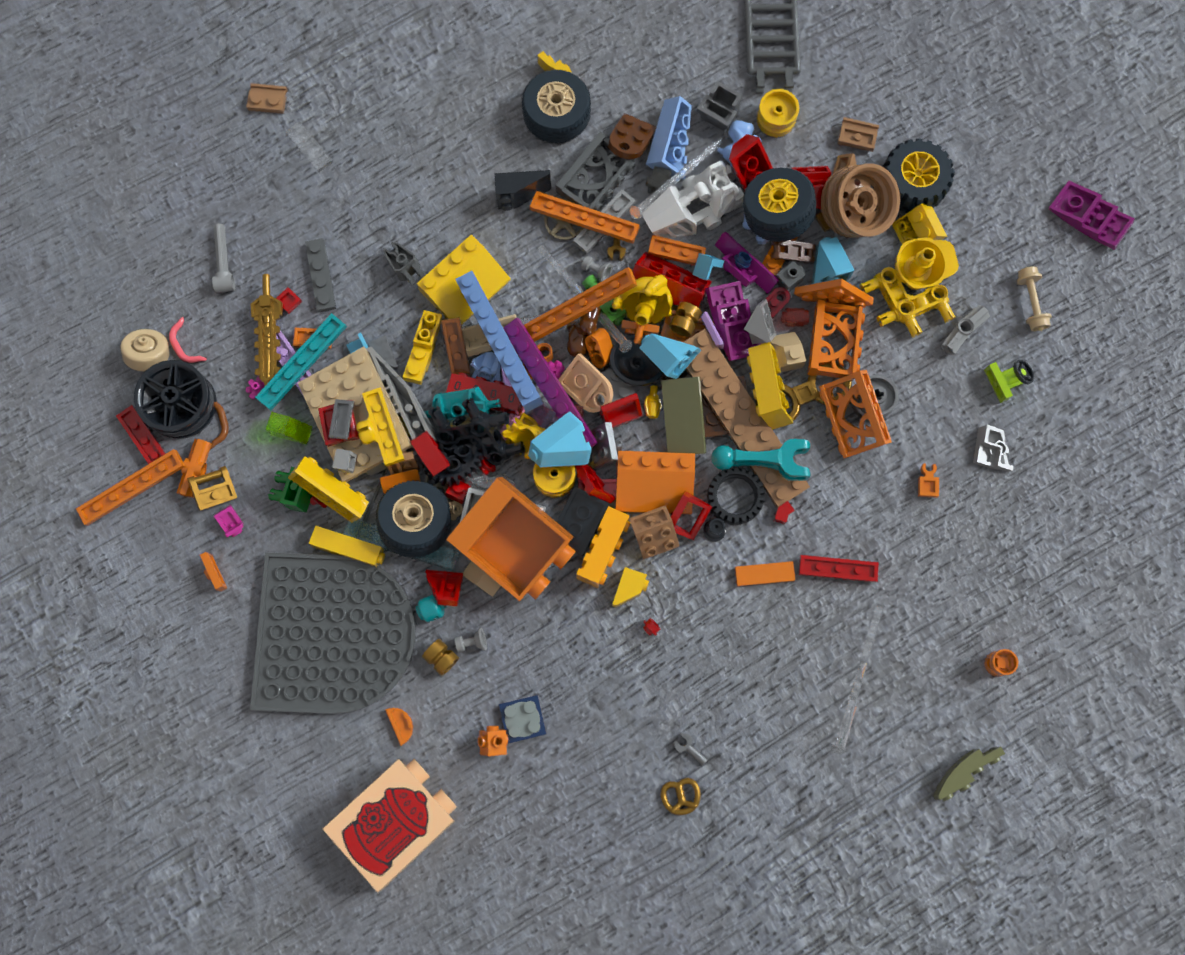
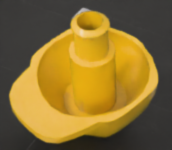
(925, 262)

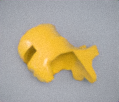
(522, 432)

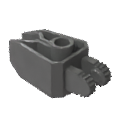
(403, 263)

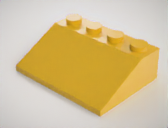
(440, 283)

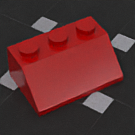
(749, 159)

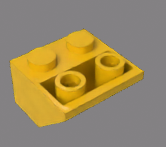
(919, 223)

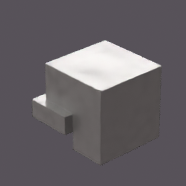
(720, 106)

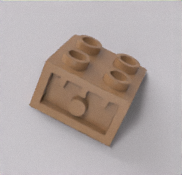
(654, 532)

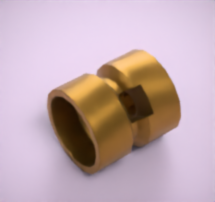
(685, 319)
(440, 657)

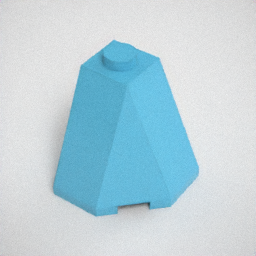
(831, 262)
(668, 354)
(561, 444)

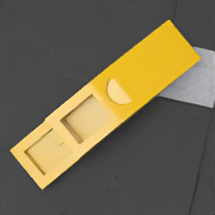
(423, 347)

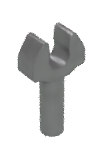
(690, 749)

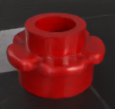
(651, 627)

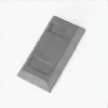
(341, 419)

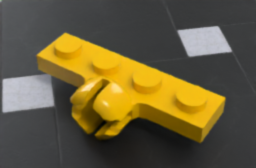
(380, 427)

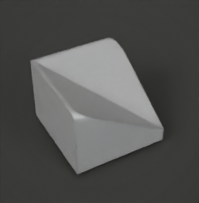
(344, 461)

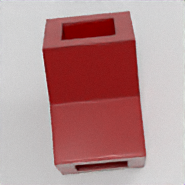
(783, 512)

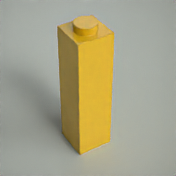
(346, 546)

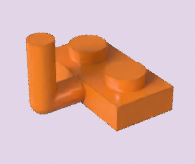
(633, 328)

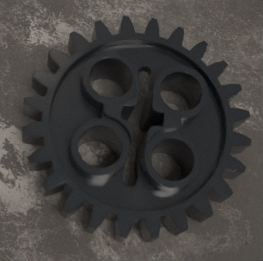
(463, 460)

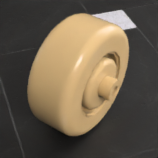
(144, 349)

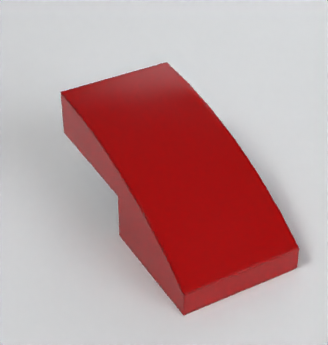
(430, 453)

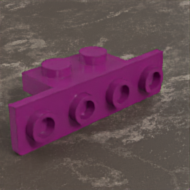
(754, 273)

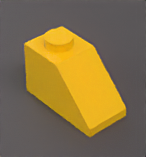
(630, 586)

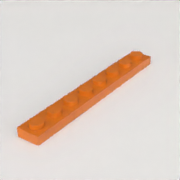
(581, 304)

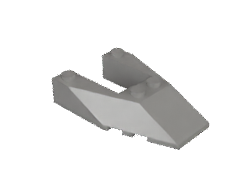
(402, 400)

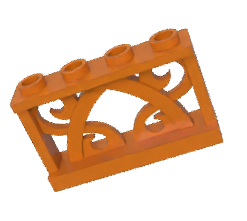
(822, 318)
(873, 413)

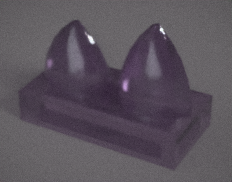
(544, 415)

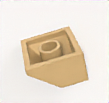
(789, 351)

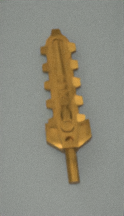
(266, 311)

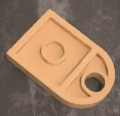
(585, 384)

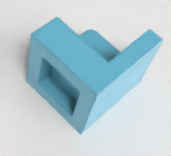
(704, 265)
(357, 344)

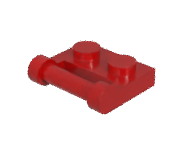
(326, 417)

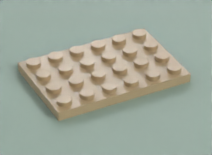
(347, 381)

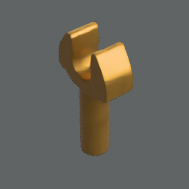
(616, 248)

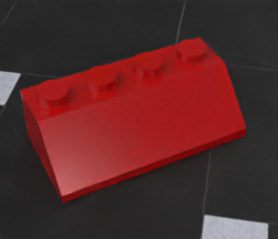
(680, 282)

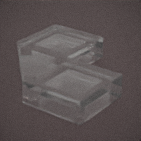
(482, 482)

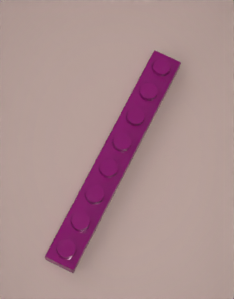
(543, 374)

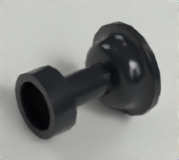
(714, 530)

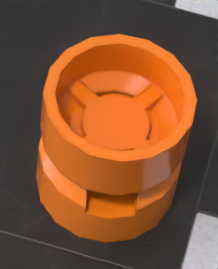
(1001, 662)

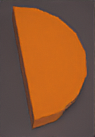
(401, 724)

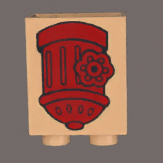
(391, 823)

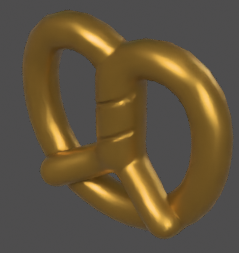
(681, 796)

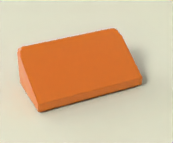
(391, 480)

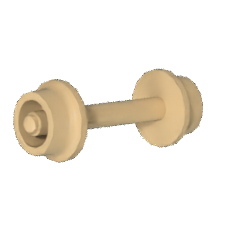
(1038, 321)

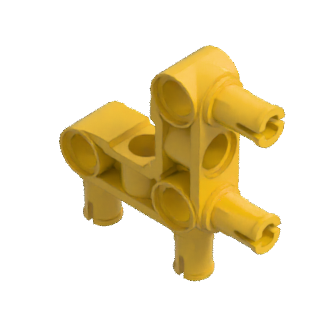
(898, 298)

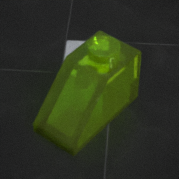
(288, 428)

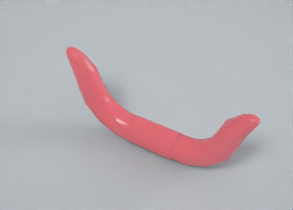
(177, 348)

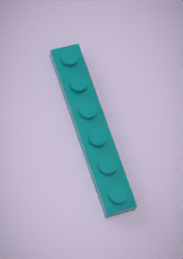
(301, 362)

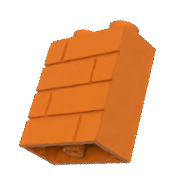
(512, 540)

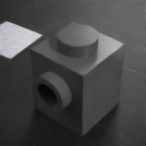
(791, 276)

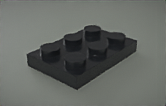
(581, 518)

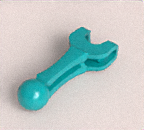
(779, 459)

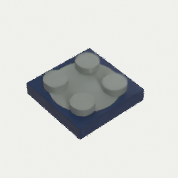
(522, 719)

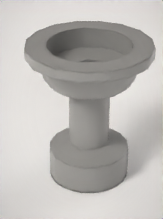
(603, 271)
(479, 640)

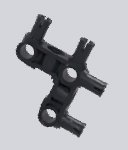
(477, 426)

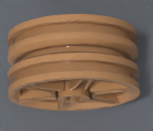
(860, 200)

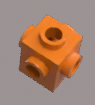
(493, 741)

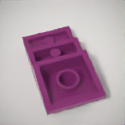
(1091, 214)
(730, 317)

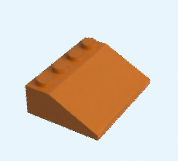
(653, 480)

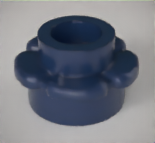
(742, 260)

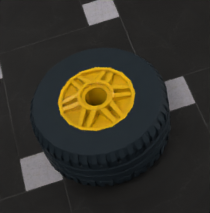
(779, 204)

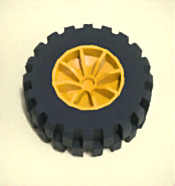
(920, 172)

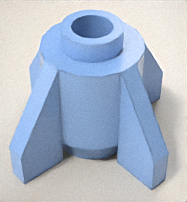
(486, 367)

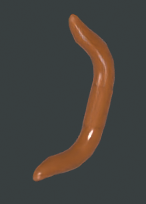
(224, 425)

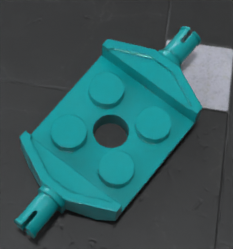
(449, 400)

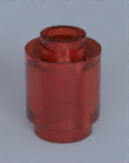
(795, 317)

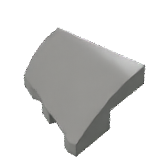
(991, 449)

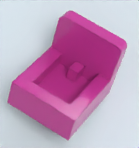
(229, 521)

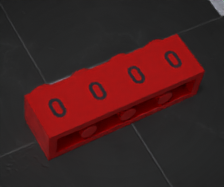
(491, 390)

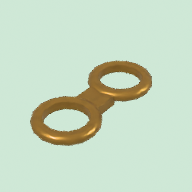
(807, 392)

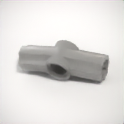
(971, 323)

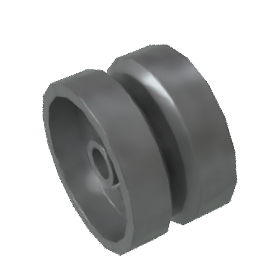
(886, 395)

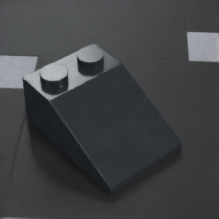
(518, 188)

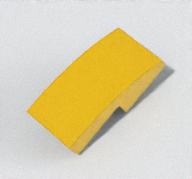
(547, 63)

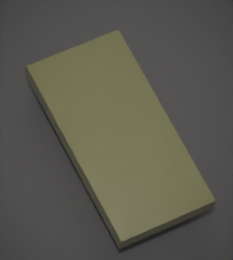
(684, 415)

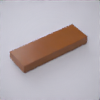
(455, 345)

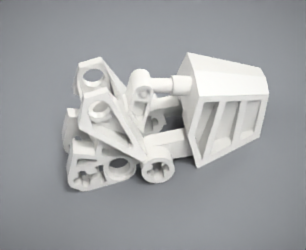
(671, 218)

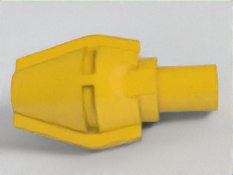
(652, 403)

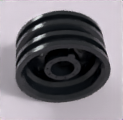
(197, 414)

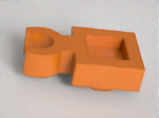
(928, 485)

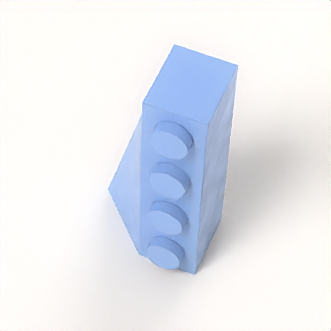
(671, 136)

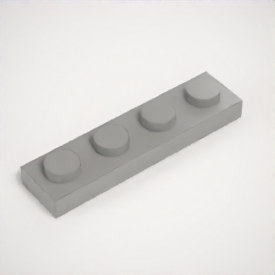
(616, 207)

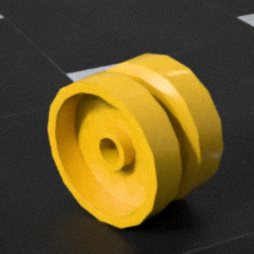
(777, 113)
(554, 486)

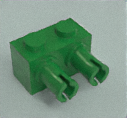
(292, 496)

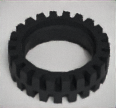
(750, 478)

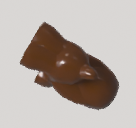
(580, 330)

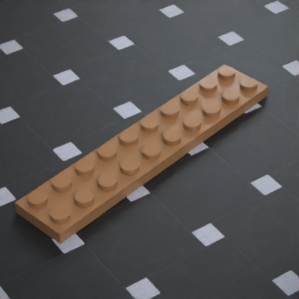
(739, 415)

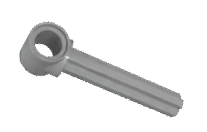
(223, 279)

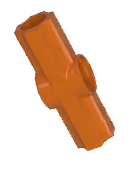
(195, 466)

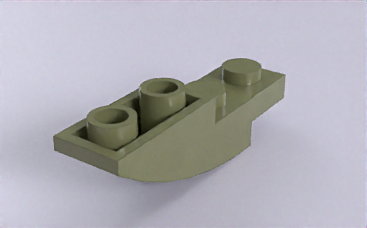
(960, 775)

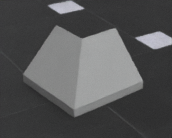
(760, 324)

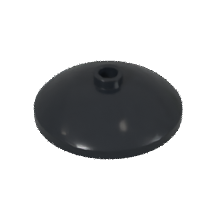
(623, 365)

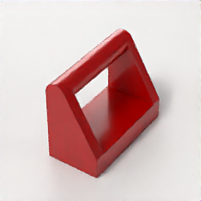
(621, 410)
(687, 497)

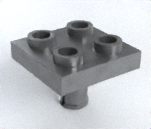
(606, 449)

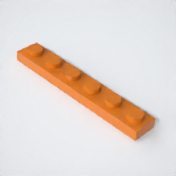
(584, 217)
(130, 487)

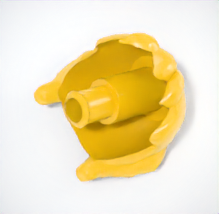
(647, 301)

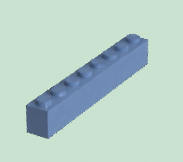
(499, 341)

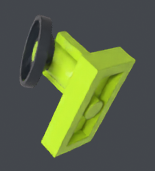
(1008, 379)

